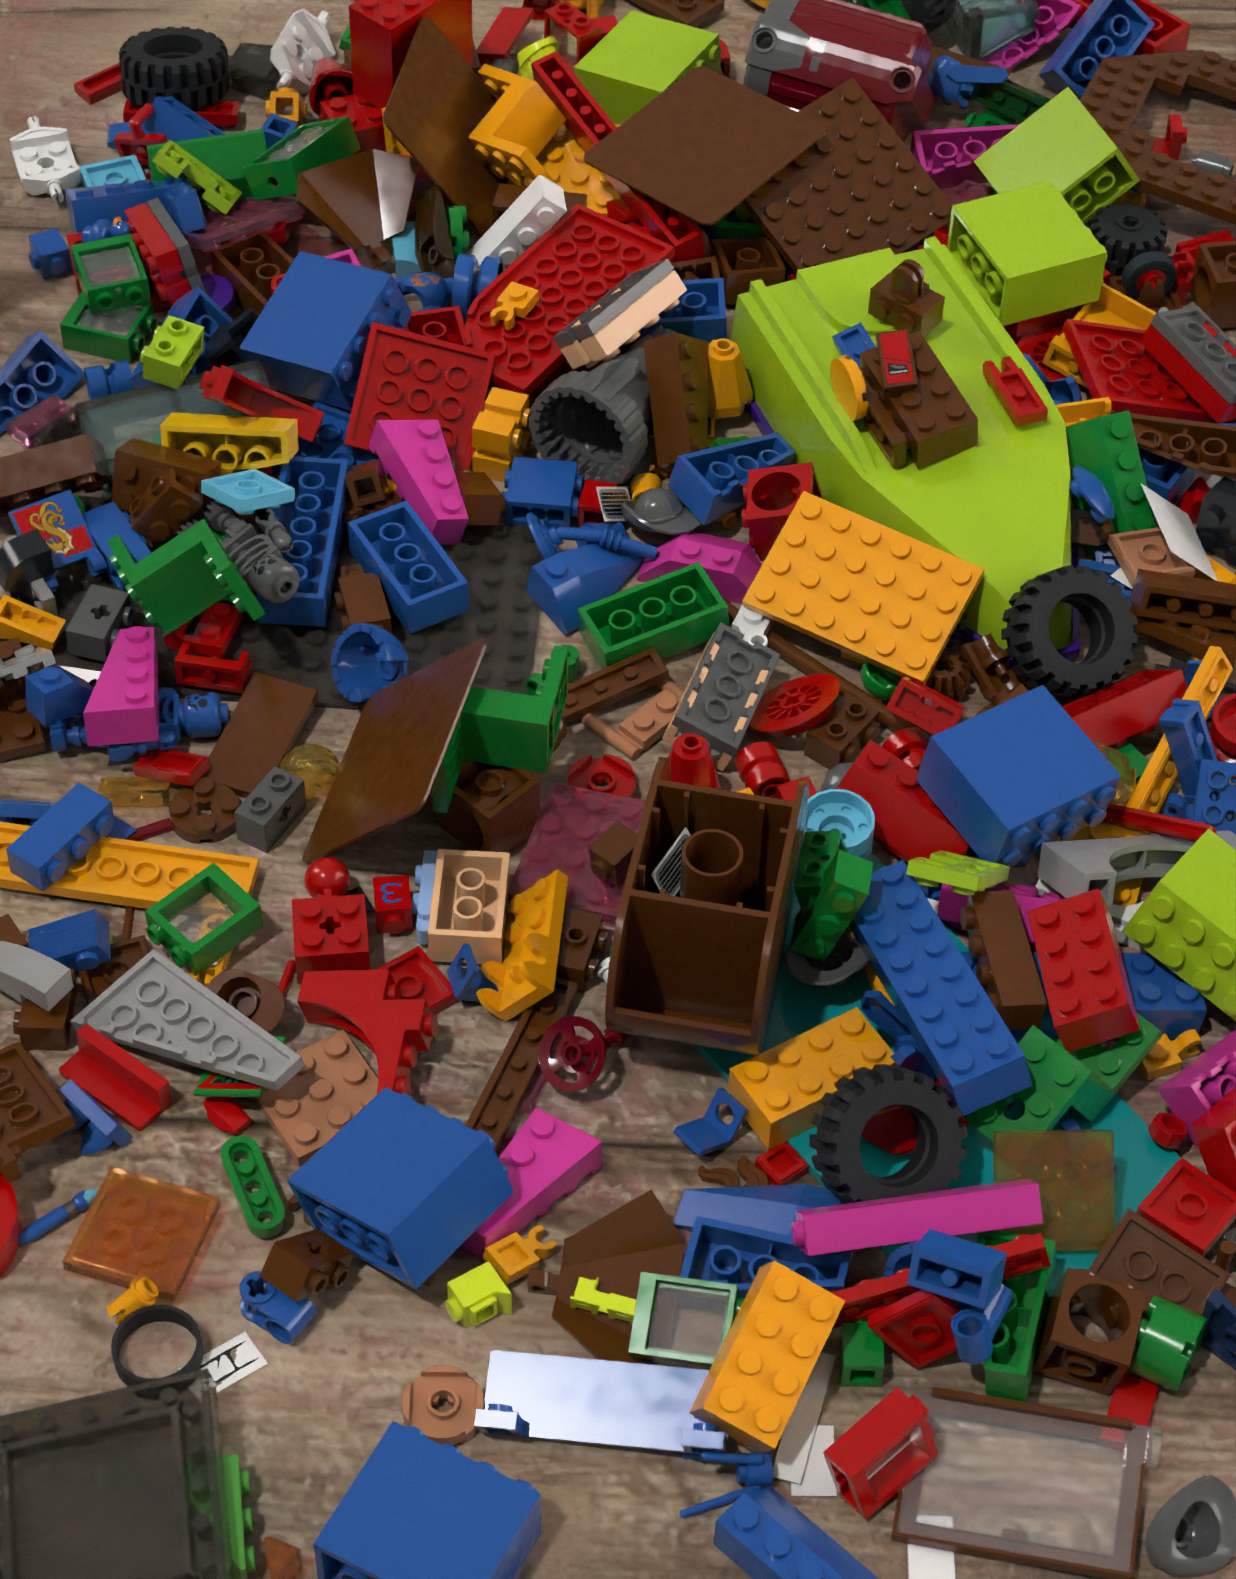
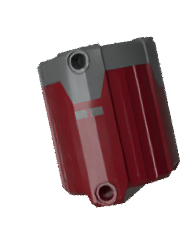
(818, 44)

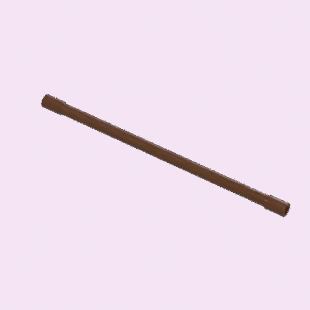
(812, 666)

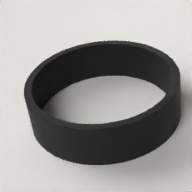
(148, 1315)

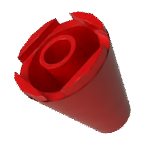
(328, 81)
(693, 762)

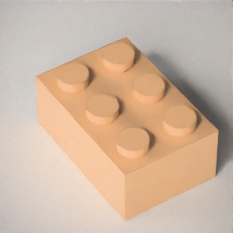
(469, 904)

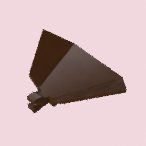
(361, 199)
(616, 1251)

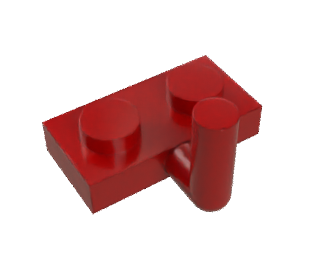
(137, 141)

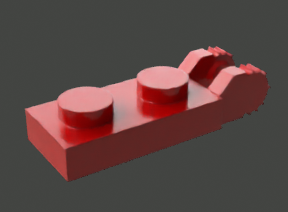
(1015, 392)

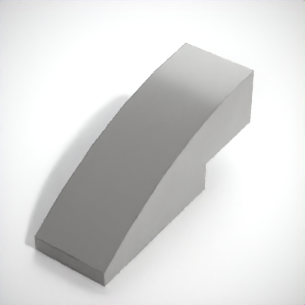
(32, 976)

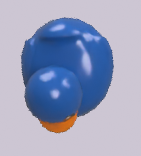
(105, 229)

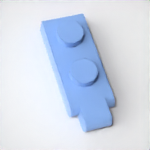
(422, 901)

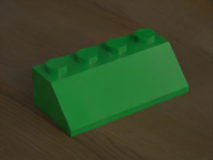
(220, 153)
(1111, 453)

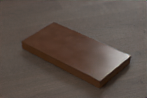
(260, 732)

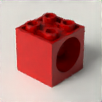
(771, 499)

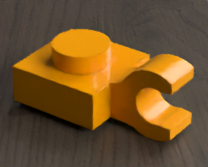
(1167, 1055)

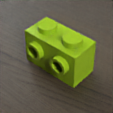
(172, 352)

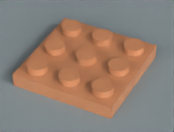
(319, 1096)

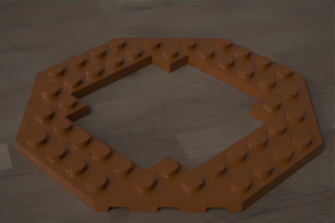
(1116, 99)

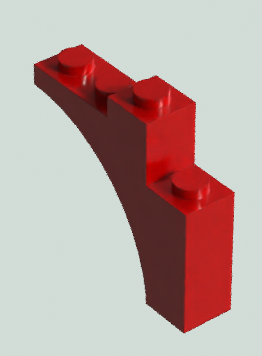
(255, 400)
(372, 1010)

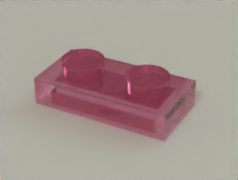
(26, 425)

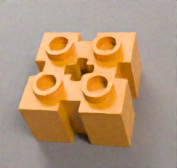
(501, 432)

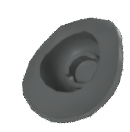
(660, 512)
(837, 968)
(1194, 1530)

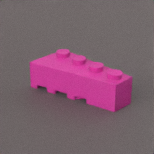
(423, 472)
(1202, 1082)

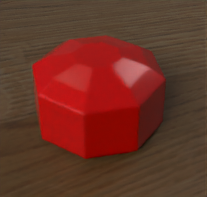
(1168, 1130)

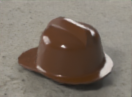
(250, 995)

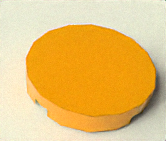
(849, 386)

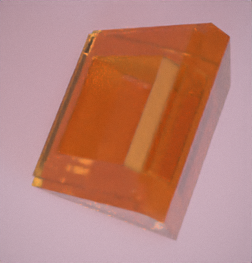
(282, 1559)

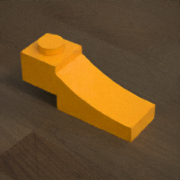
(29, 624)

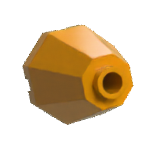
(727, 380)

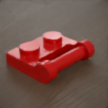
(212, 633)

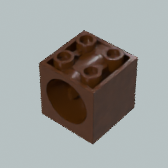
(1216, 282)
(492, 807)
(1073, 1357)

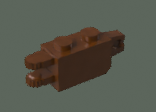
(361, 599)

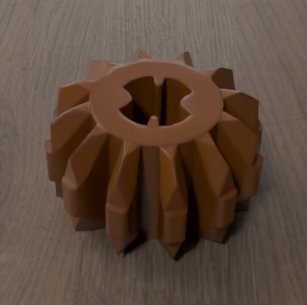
(950, 676)

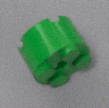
(1166, 1343)

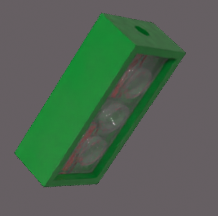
(305, 148)

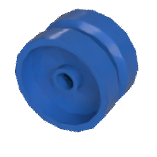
(470, 282)

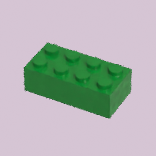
(660, 614)

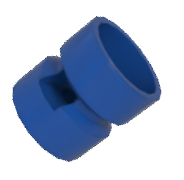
(109, 381)

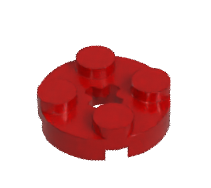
(609, 769)

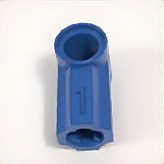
(976, 1327)

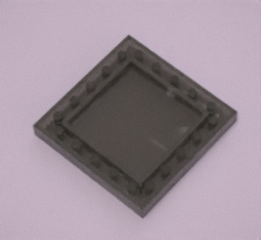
(117, 1486)

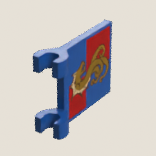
(64, 532)

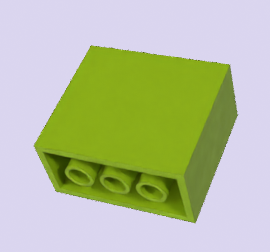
(642, 61)
(1061, 147)
(1027, 252)
(1192, 920)

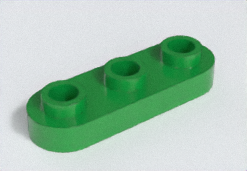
(249, 1175)

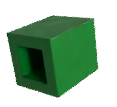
(860, 1356)

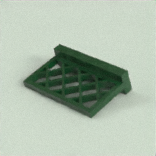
(1009, 99)

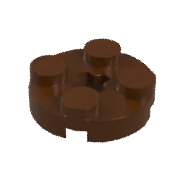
(201, 796)

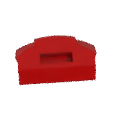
(226, 1115)

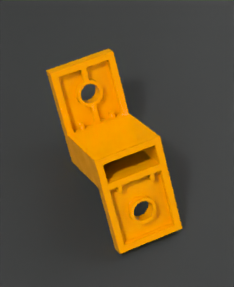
(515, 126)

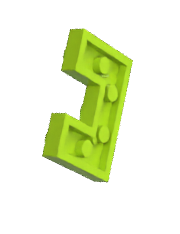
(219, 193)
(960, 871)

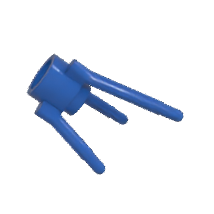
(750, 1468)

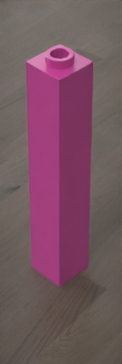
(911, 1216)

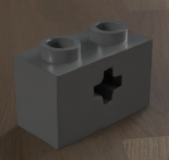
(98, 622)
(270, 809)

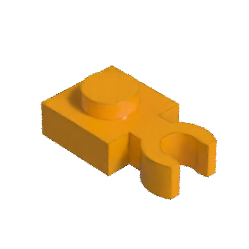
(513, 302)
(515, 1256)

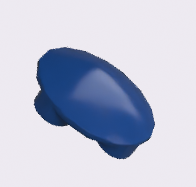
(1094, 491)

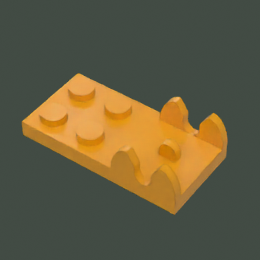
(529, 949)

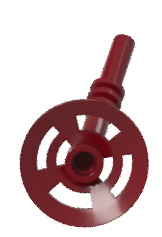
(575, 1052)

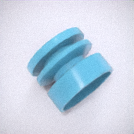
(844, 812)

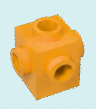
(284, 98)

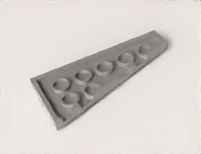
(181, 1019)

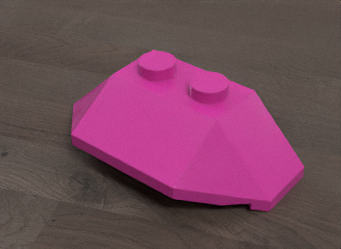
(727, 562)

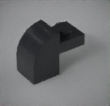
(226, 340)
(22, 562)

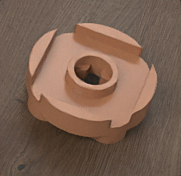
(443, 1383)

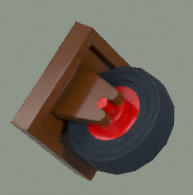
(1149, 281)

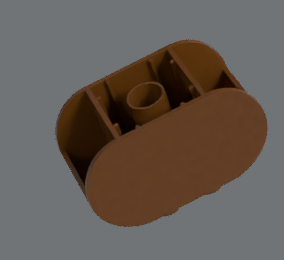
(710, 956)

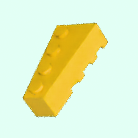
(233, 440)

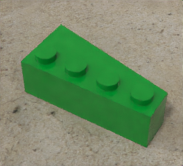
(1019, 1333)

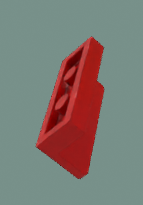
(504, 34)
(117, 1079)

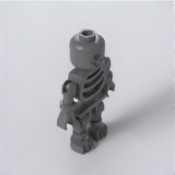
(255, 554)

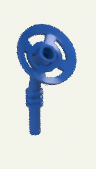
(550, 538)

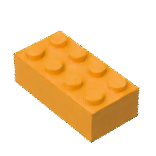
(790, 1079)
(767, 1357)

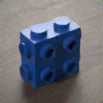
(543, 488)

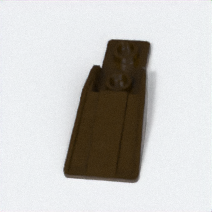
(432, 235)

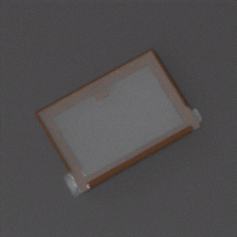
(1029, 1484)

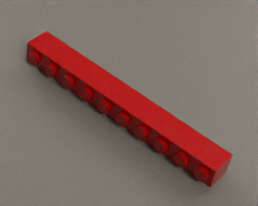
(589, 126)

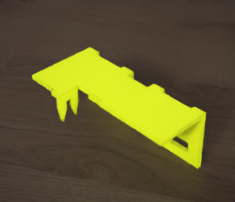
(589, 1299)

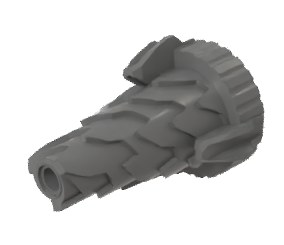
(599, 417)

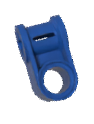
(274, 1309)

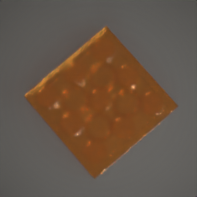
(1072, 1178)
(141, 1231)

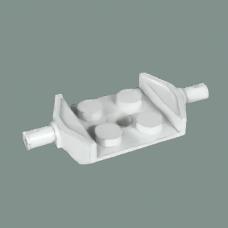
(308, 40)
(45, 148)

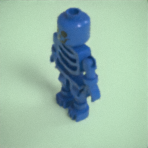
(199, 715)

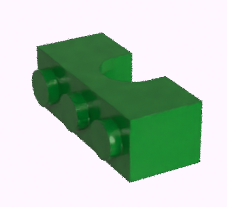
(827, 916)

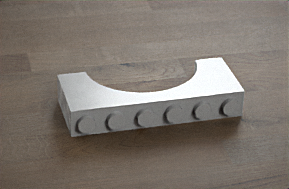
(1100, 863)

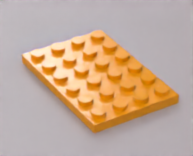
(863, 588)

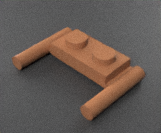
(644, 725)

